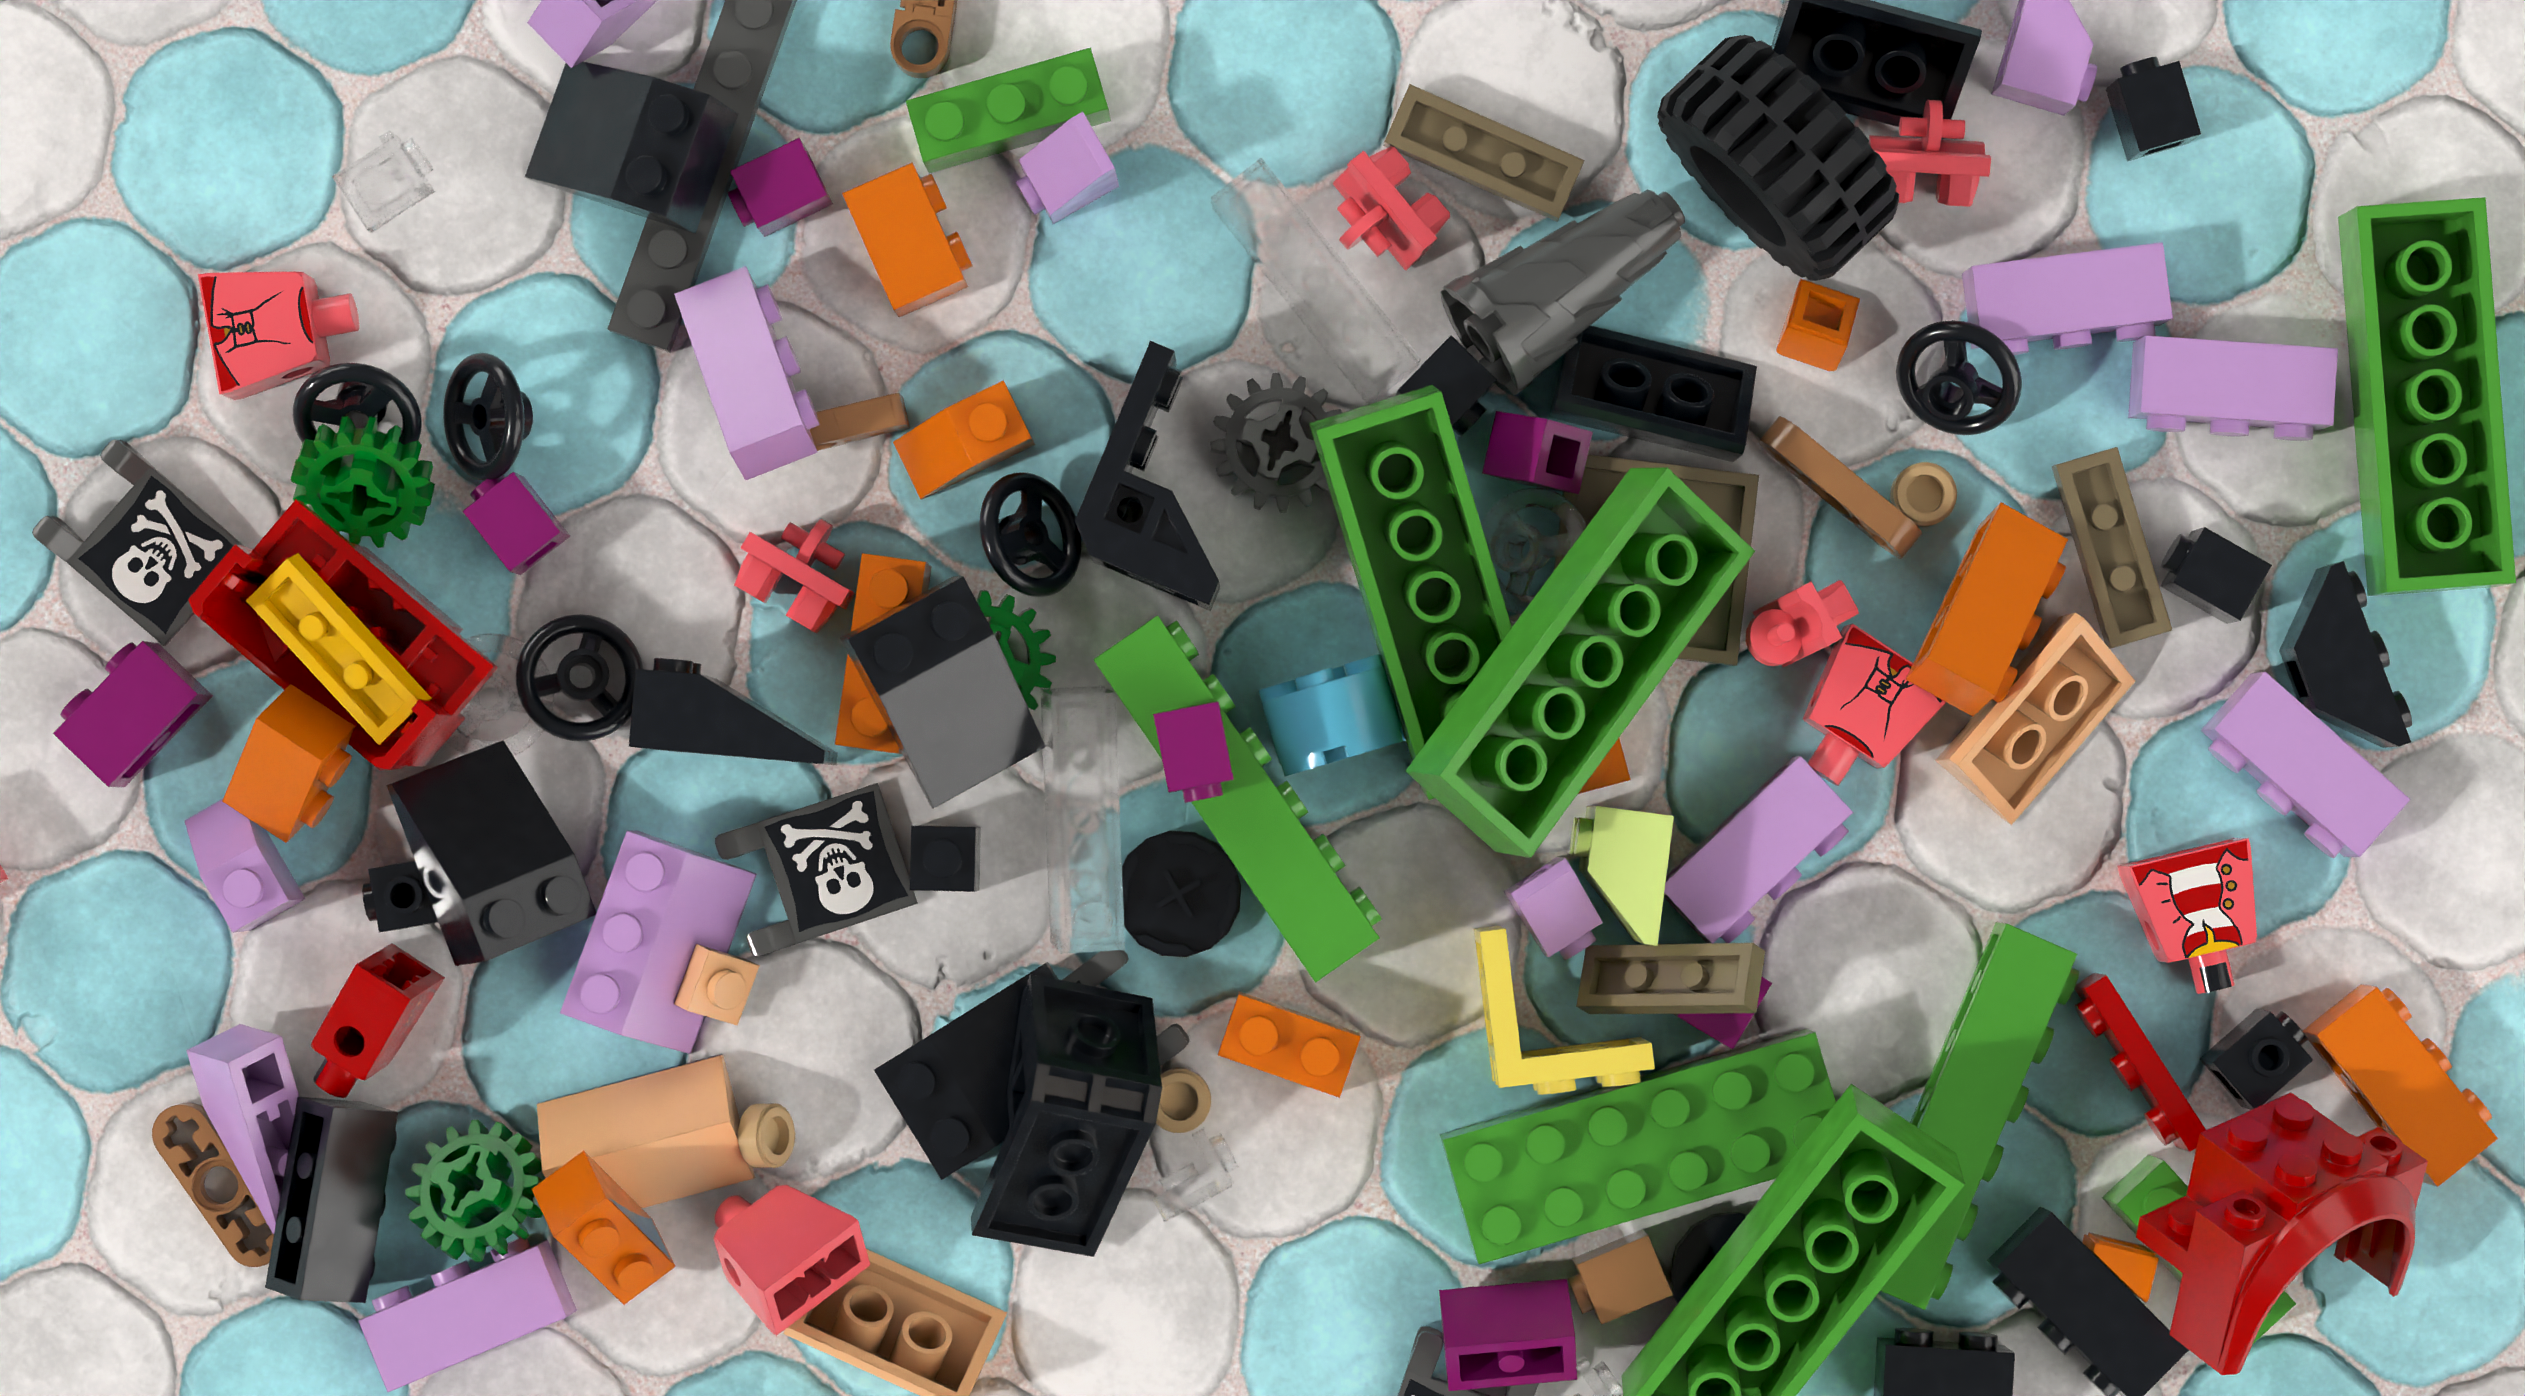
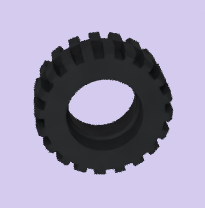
(1778, 157)

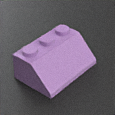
(644, 935)

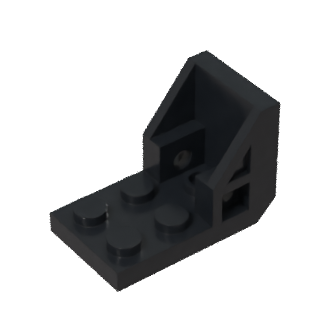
(1161, 543)
(1078, 1116)

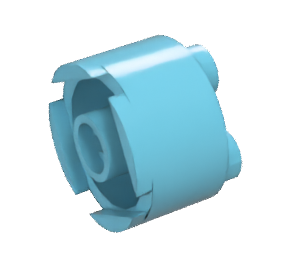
(1332, 715)

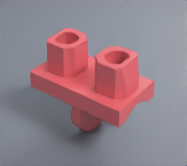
(1955, 161)
(1381, 213)
(767, 564)
(1799, 623)

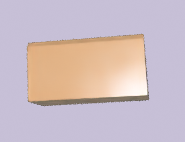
(2046, 715)
(652, 1132)
(904, 1329)

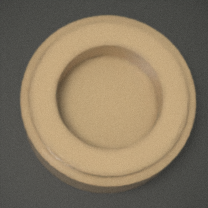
(1924, 493)
(1183, 1100)
(766, 1135)

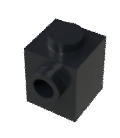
(1459, 379)
(397, 898)
(2258, 1057)

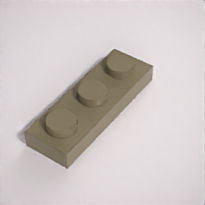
(1483, 152)
(2111, 548)
(1671, 978)

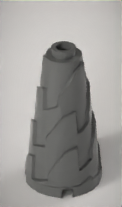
(1540, 298)

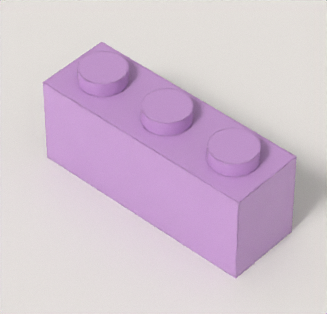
(2071, 297)
(748, 372)
(2232, 386)
(2303, 767)
(1756, 851)
(466, 1312)

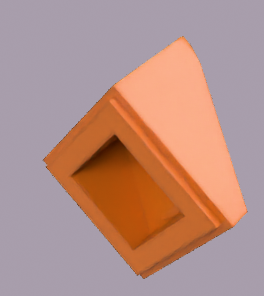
(1818, 325)
(2128, 1261)

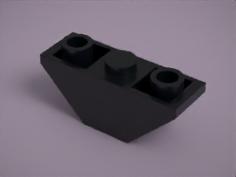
(2341, 664)

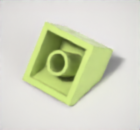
(1626, 864)

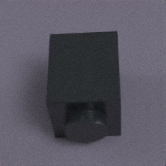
(2152, 108)
(2213, 574)
(945, 858)

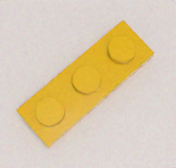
(337, 648)

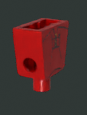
(372, 1017)

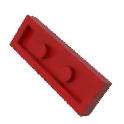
(2138, 1062)

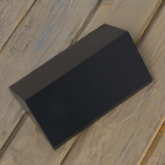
(1877, 56)
(1656, 393)

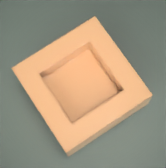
(716, 984)

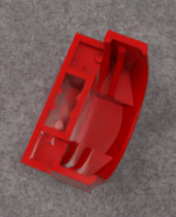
(392, 610)
(2265, 1204)

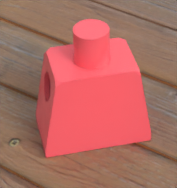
(787, 1252)

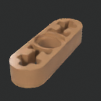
(1840, 487)
(193, 1182)

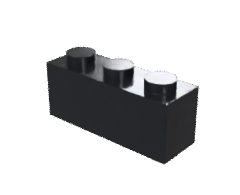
(331, 1200)
(2084, 1307)

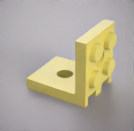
(1552, 1068)

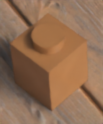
(1619, 1278)

